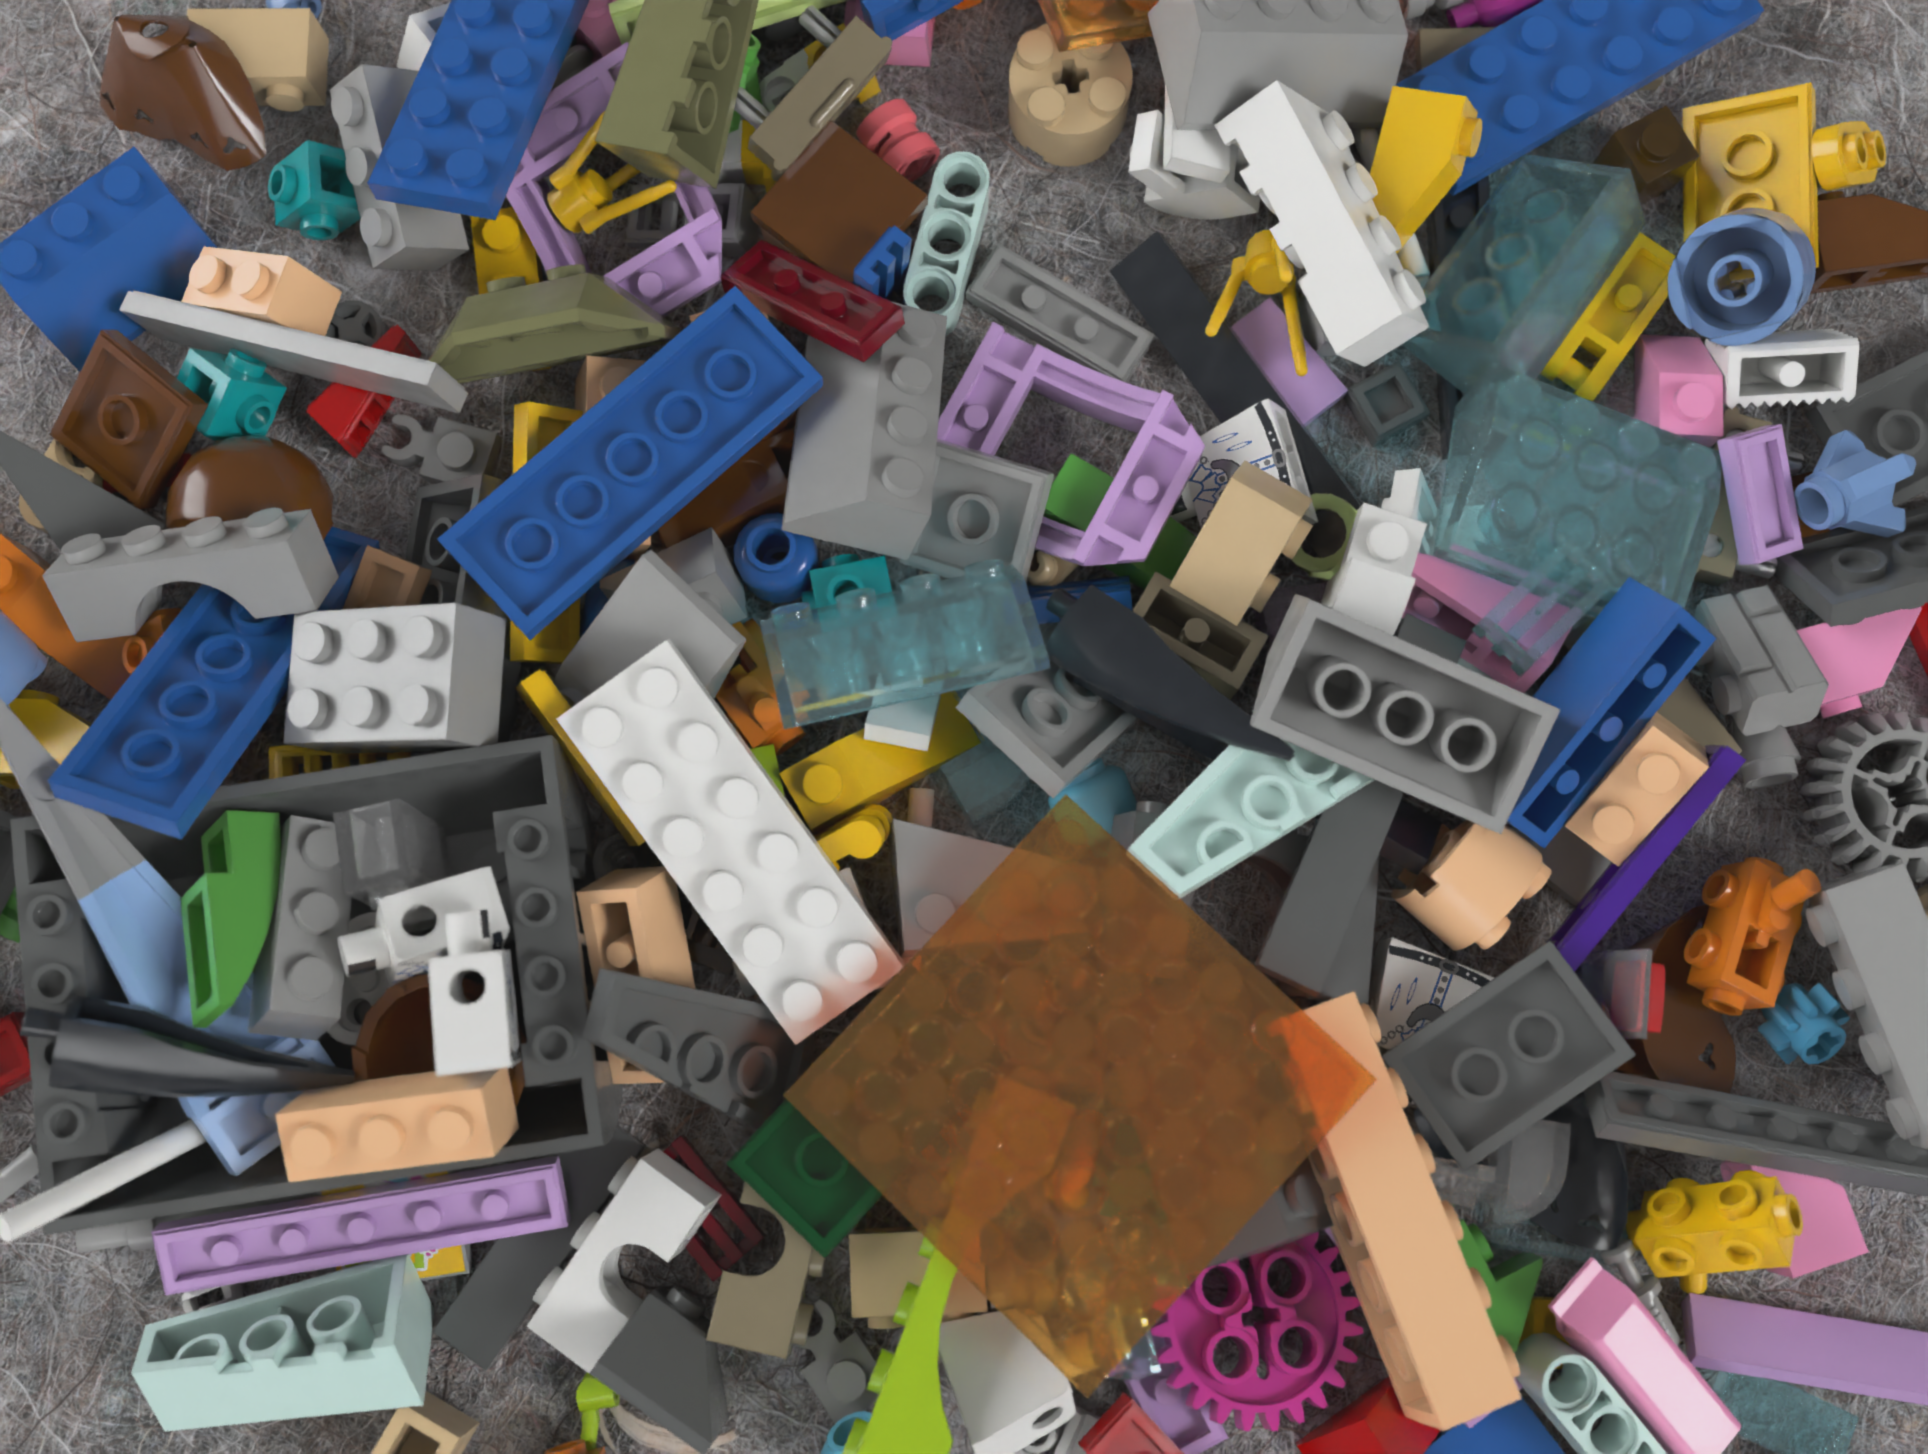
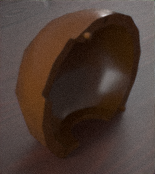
(247, 476)
(399, 1033)

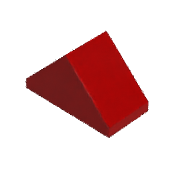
(1370, 1426)

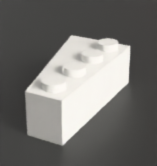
(1327, 221)

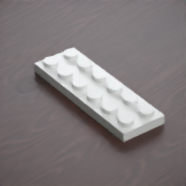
(731, 841)

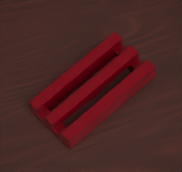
(696, 1247)

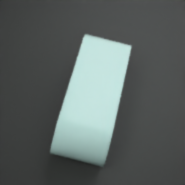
(953, 219)
(1579, 1399)

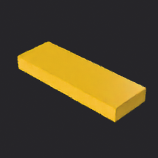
(548, 705)

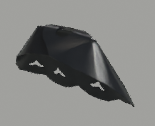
(1593, 1181)

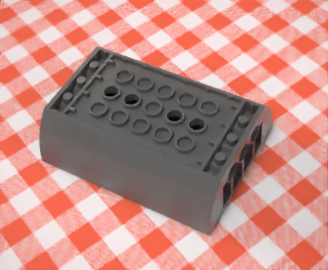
(499, 809)

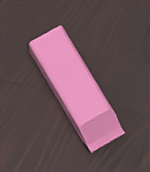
(1642, 1363)

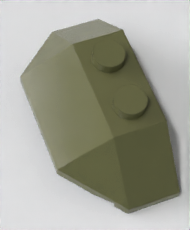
(546, 325)

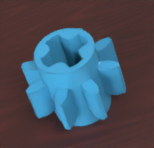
(1805, 1024)

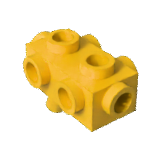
(1715, 1227)

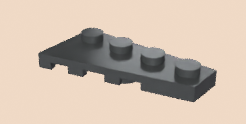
(699, 1042)

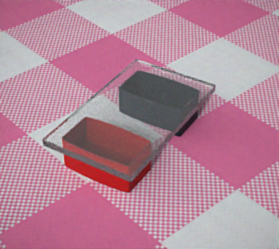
(1626, 989)

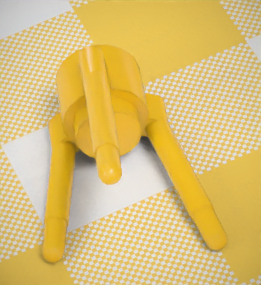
(583, 198)
(1268, 273)

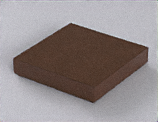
(837, 202)
(128, 419)

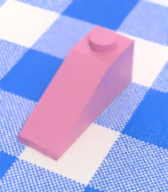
(1460, 598)

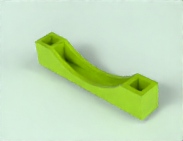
(909, 1403)

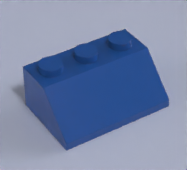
(96, 245)

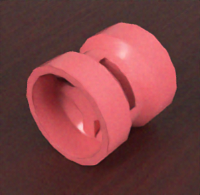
(894, 137)

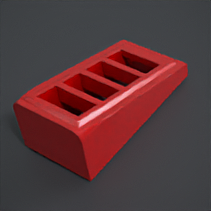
(355, 413)

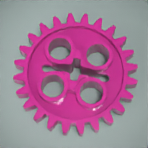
(1309, 1305)

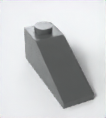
(64, 500)

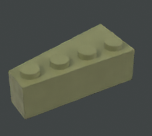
(679, 88)

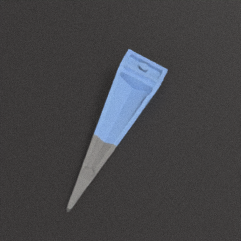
(143, 940)

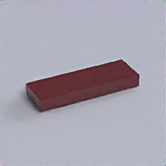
(814, 300)

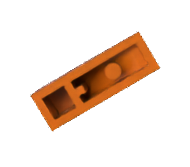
(33, 609)

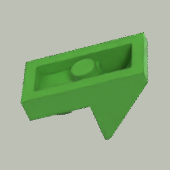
(1508, 1283)

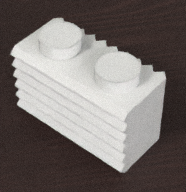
(1788, 368)

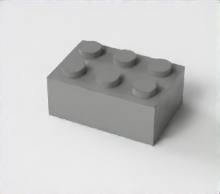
(395, 679)

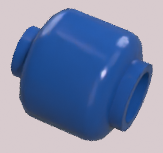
(759, 564)

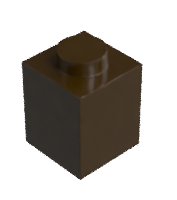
(1653, 151)

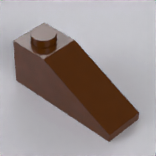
(1868, 242)

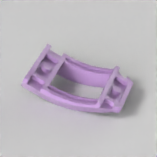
(661, 275)
(1149, 476)

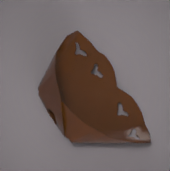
(182, 89)
(1685, 1022)

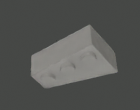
(934, 877)

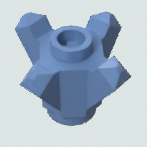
(1853, 488)

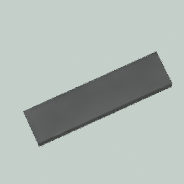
(514, 1268)

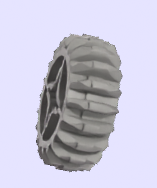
(1841, 784)

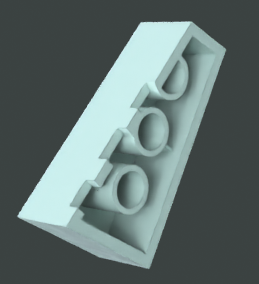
(293, 1351)

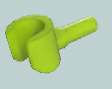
(590, 1398)

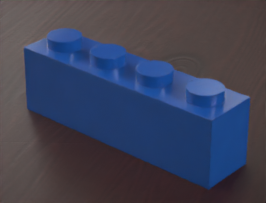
(1606, 696)

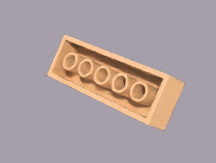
(1405, 1246)

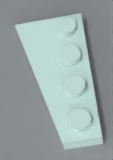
(1237, 810)

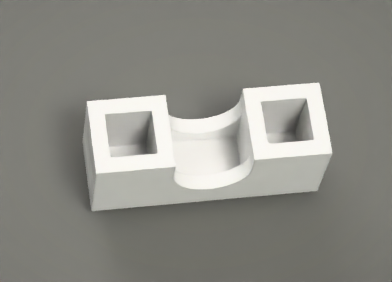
(587, 1302)

